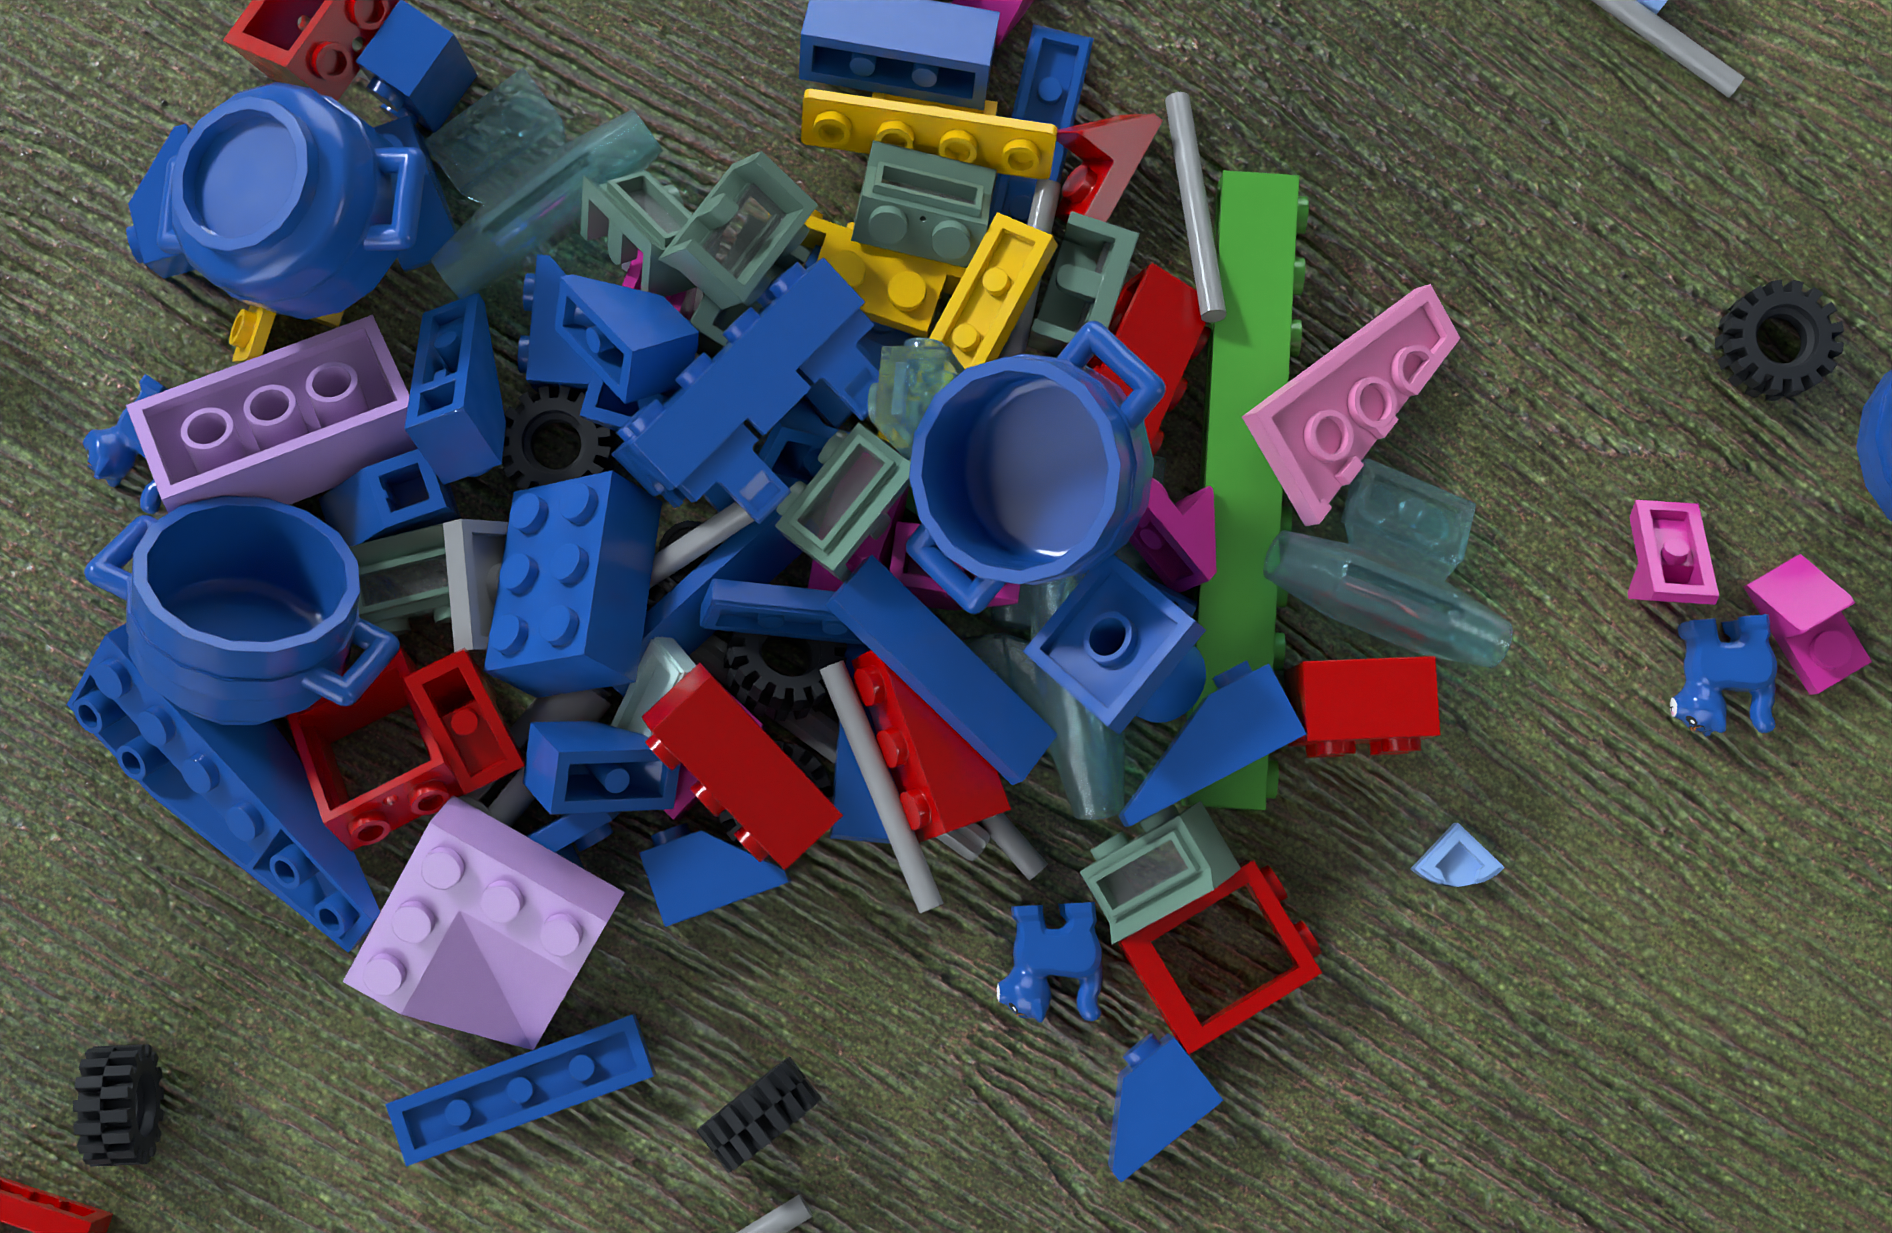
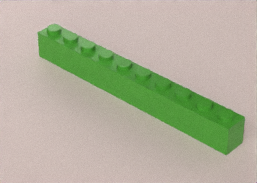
(1244, 366)

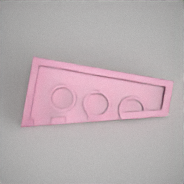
(1341, 404)

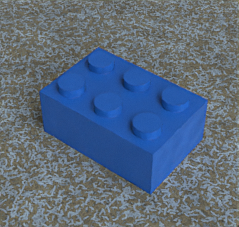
(574, 586)

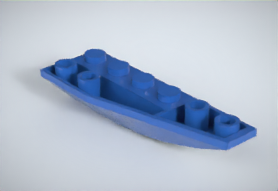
(231, 787)

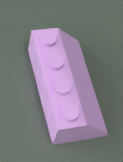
(278, 421)

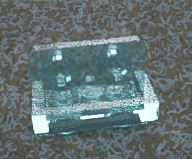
(906, 387)

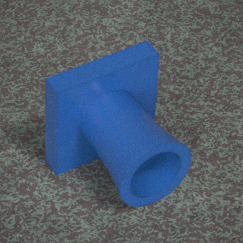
(1122, 648)

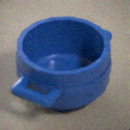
(290, 201)
(1032, 468)
(242, 609)

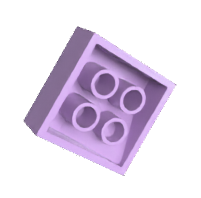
(482, 930)

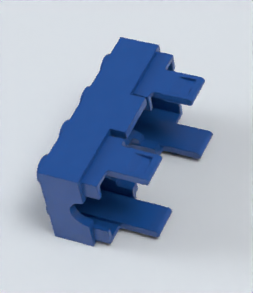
(773, 357)

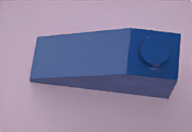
(455, 392)
(1223, 734)

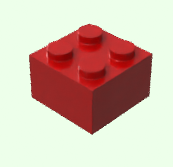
(1364, 702)

